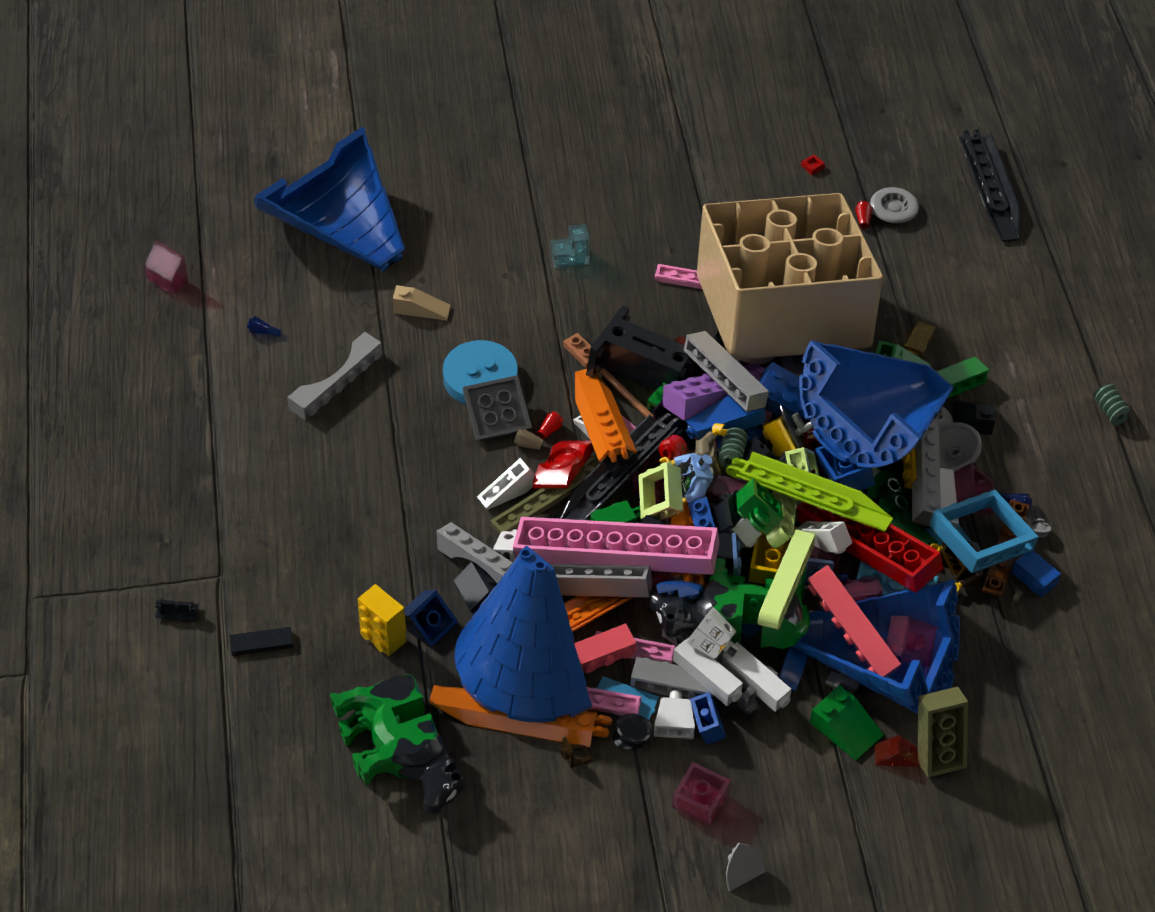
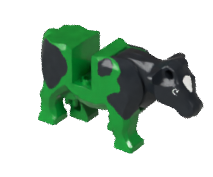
(737, 604)
(402, 736)

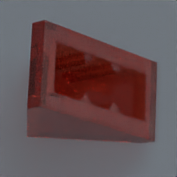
(896, 752)

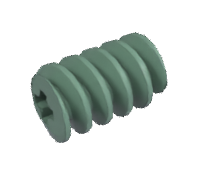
(1112, 404)
(732, 446)

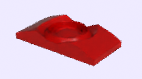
(562, 464)

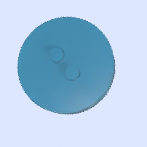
(474, 364)

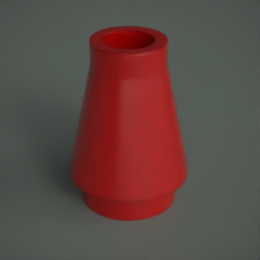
(863, 213)
(550, 425)

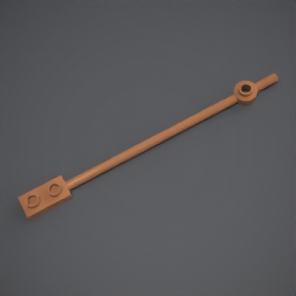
(580, 350)

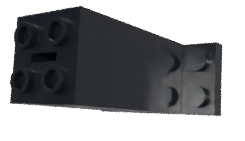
(638, 353)

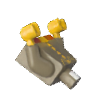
(709, 446)

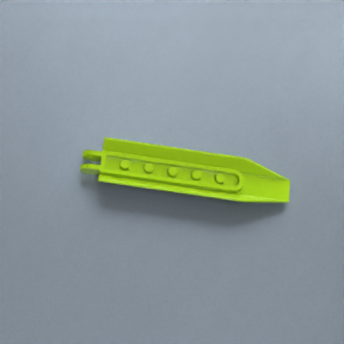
(810, 489)

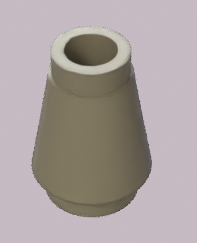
(527, 440)

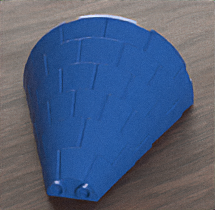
(341, 204)
(868, 403)
(931, 605)
(521, 647)

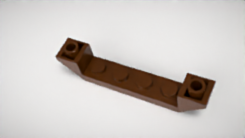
(998, 573)

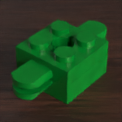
(759, 506)
(618, 513)

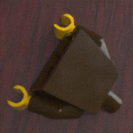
(957, 568)

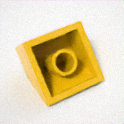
(779, 436)

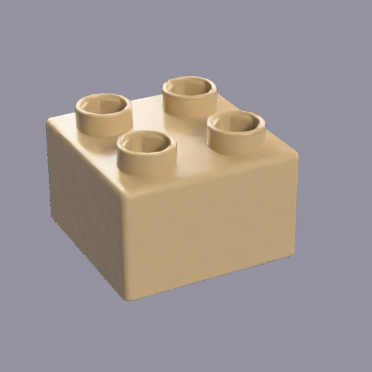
(787, 275)

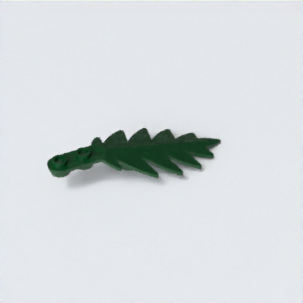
(892, 501)

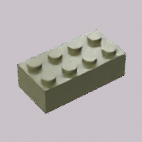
(942, 731)

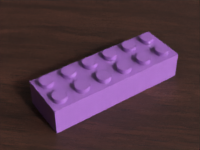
(696, 394)

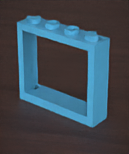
(980, 560)

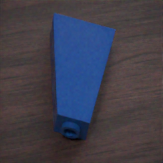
(725, 412)

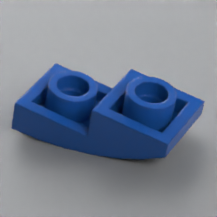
(684, 588)
(792, 668)

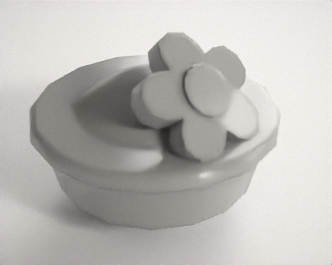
(1039, 527)

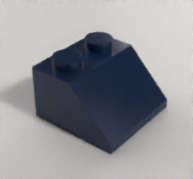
(429, 617)

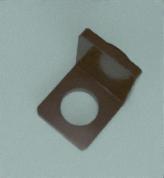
(567, 753)

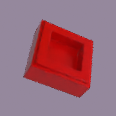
(813, 164)

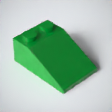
(846, 723)

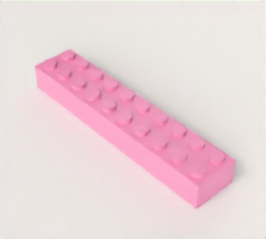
(620, 543)

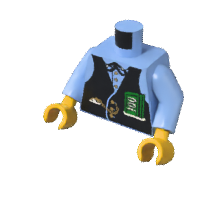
(694, 475)

